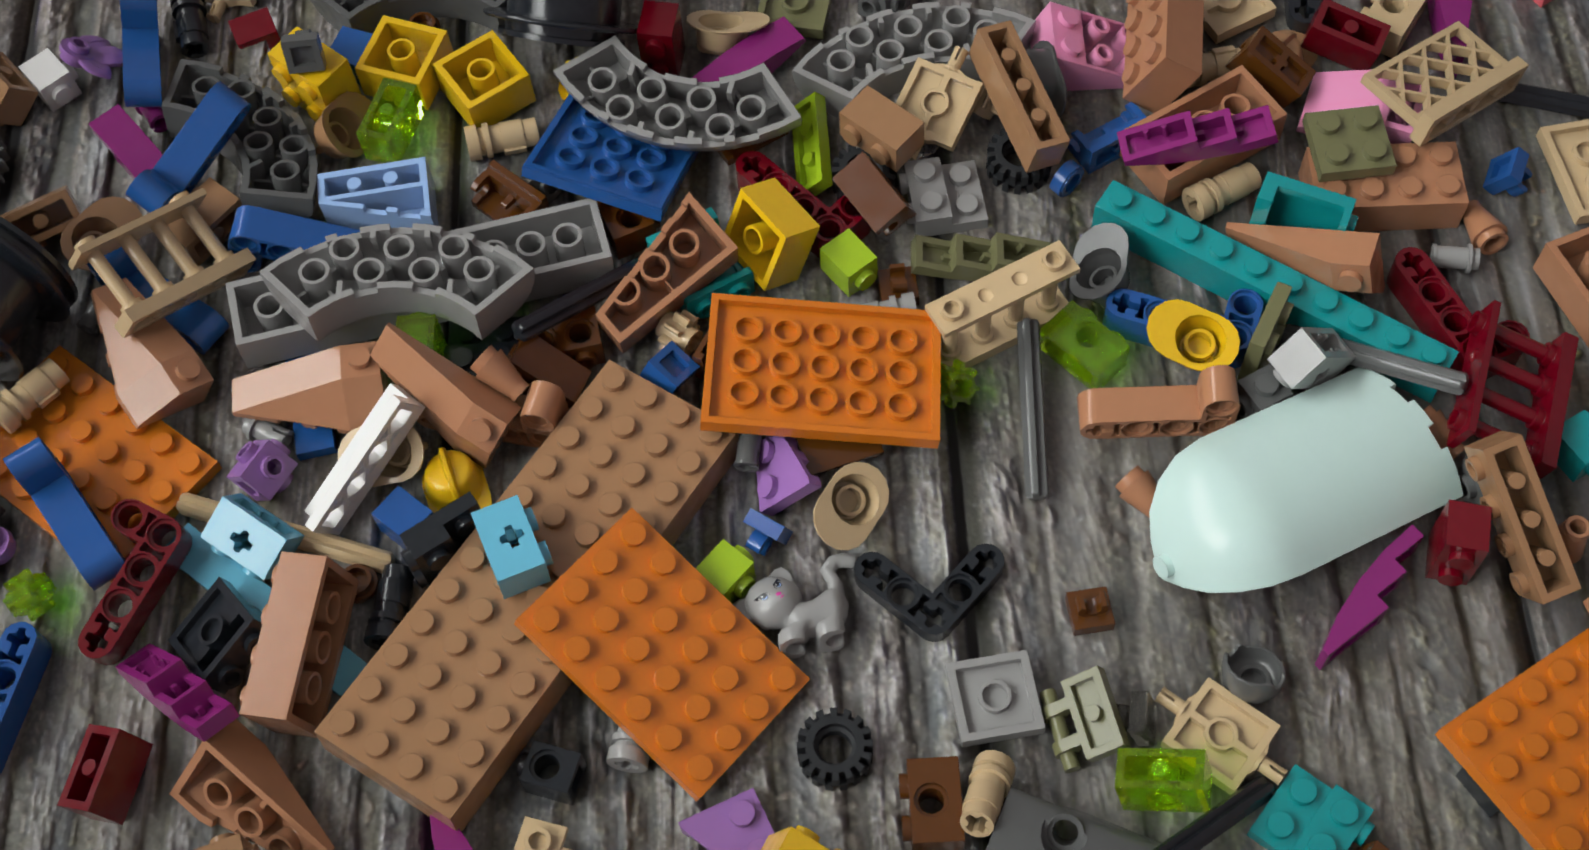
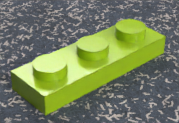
(812, 145)

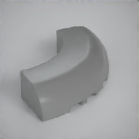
(888, 45)
(677, 109)
(398, 273)

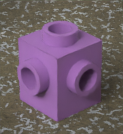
(263, 469)

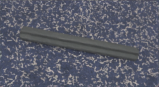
(1401, 366)
(1032, 410)

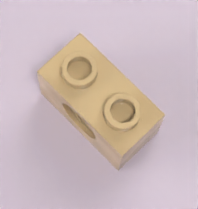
(1401, 16)

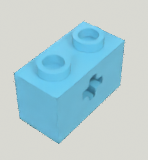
(230, 538)
(516, 567)

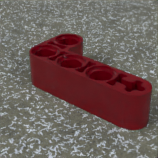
(833, 220)
(1414, 280)
(127, 583)

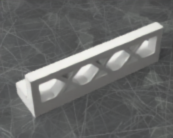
(363, 461)

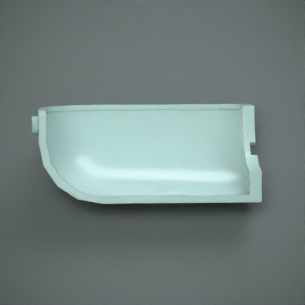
(1297, 486)

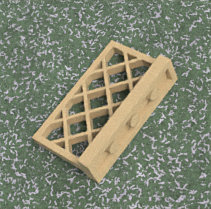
(1462, 97)

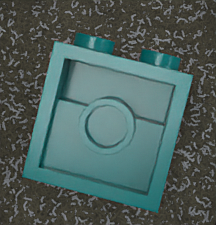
(1311, 816)

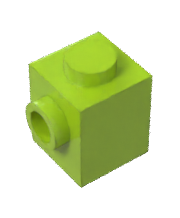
(849, 263)
(729, 570)

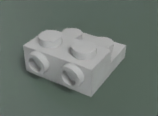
(943, 196)

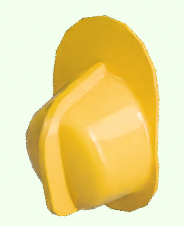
(1192, 335)
(452, 476)

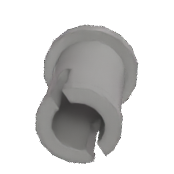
(1456, 257)
(266, 430)

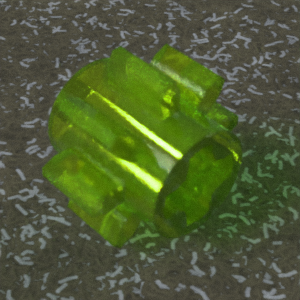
(957, 383)
(29, 594)

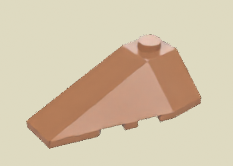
(1333, 257)
(151, 368)
(320, 389)
(456, 404)
(245, 790)

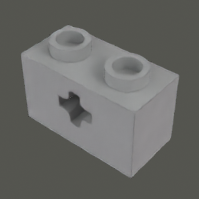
(1310, 358)

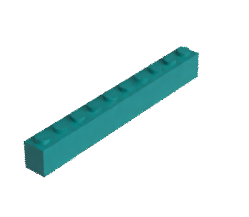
(1228, 265)

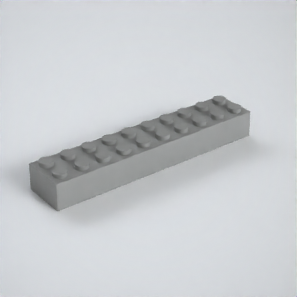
(560, 243)

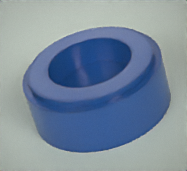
(1066, 178)

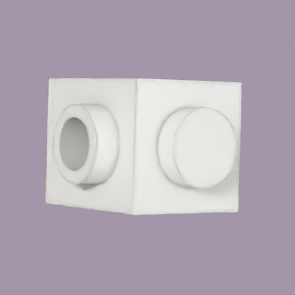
(51, 79)

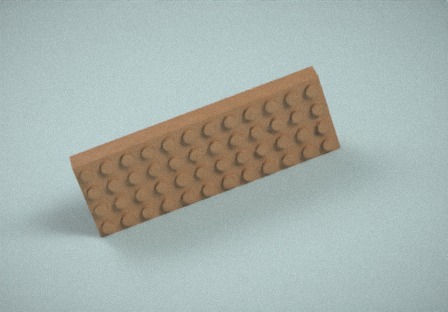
(456, 679)

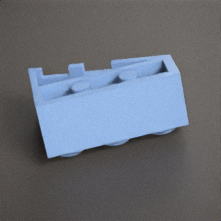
(379, 194)

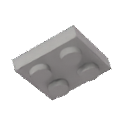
(994, 698)

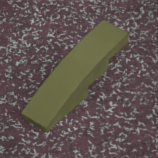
(968, 256)

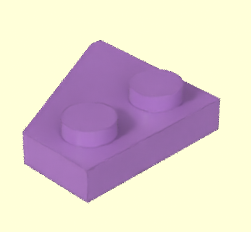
(782, 475)
(730, 825)

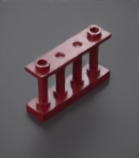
(1549, 387)

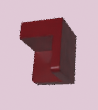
(254, 28)

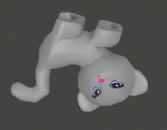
(778, 605)

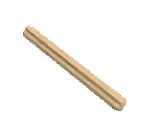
(316, 543)

